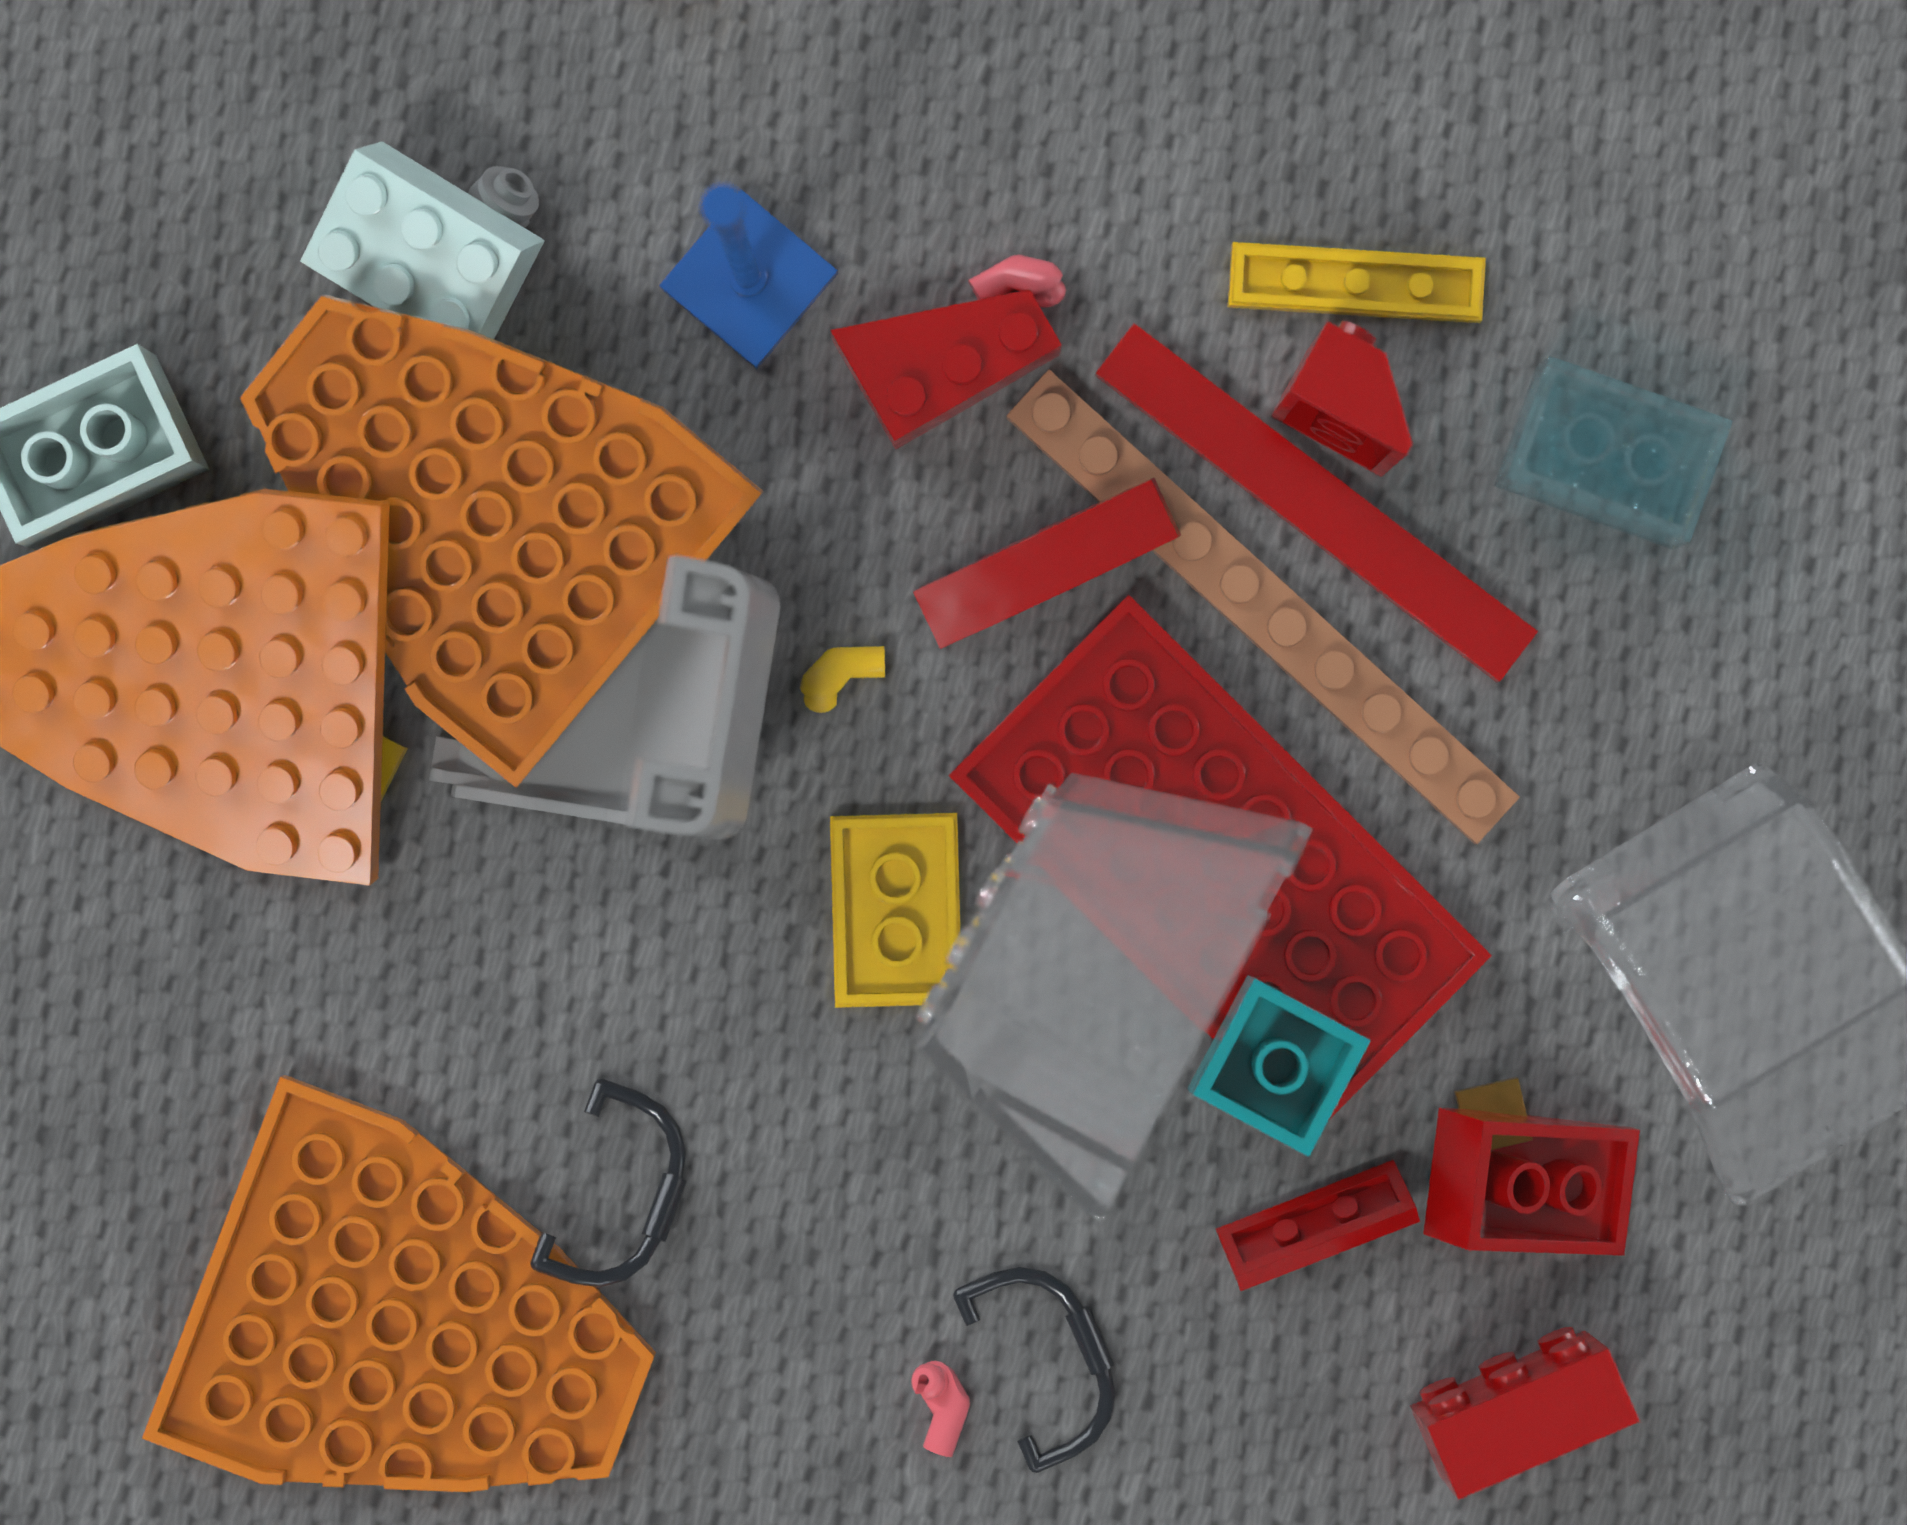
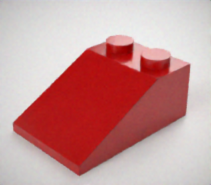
(1534, 1195)

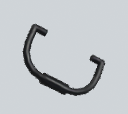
(661, 1211)
(1088, 1340)

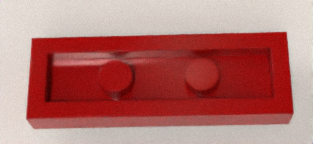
(1317, 1225)

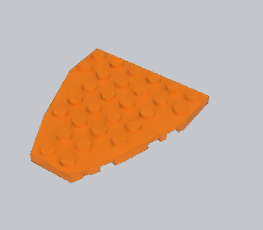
(518, 510)
(212, 676)
(389, 1323)

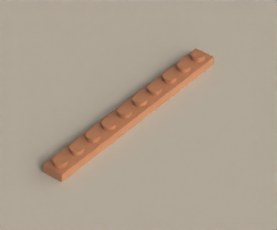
(1272, 614)

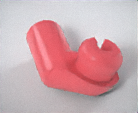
(1021, 274)
(947, 1402)

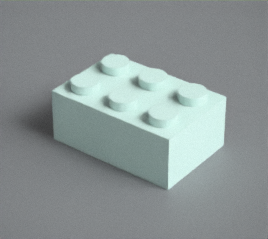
(420, 244)
(92, 447)

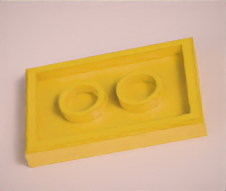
(893, 906)

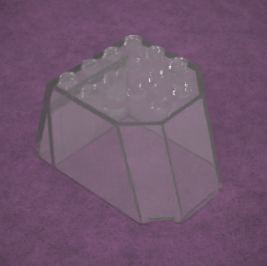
(1101, 968)

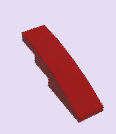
(1047, 563)

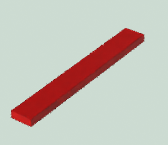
(1316, 503)

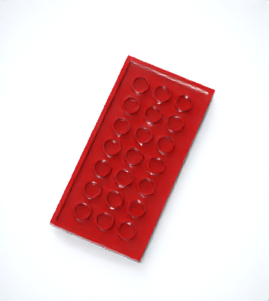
(1349, 921)

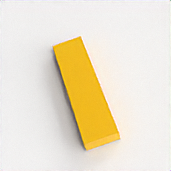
(1356, 282)

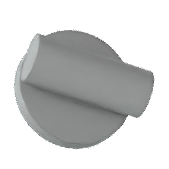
(507, 193)

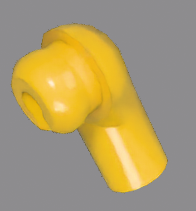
(835, 669)

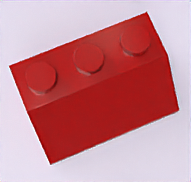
(1347, 399)

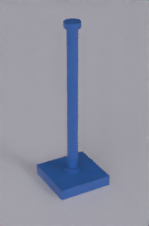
(747, 275)

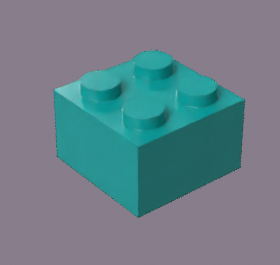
(1278, 1065)

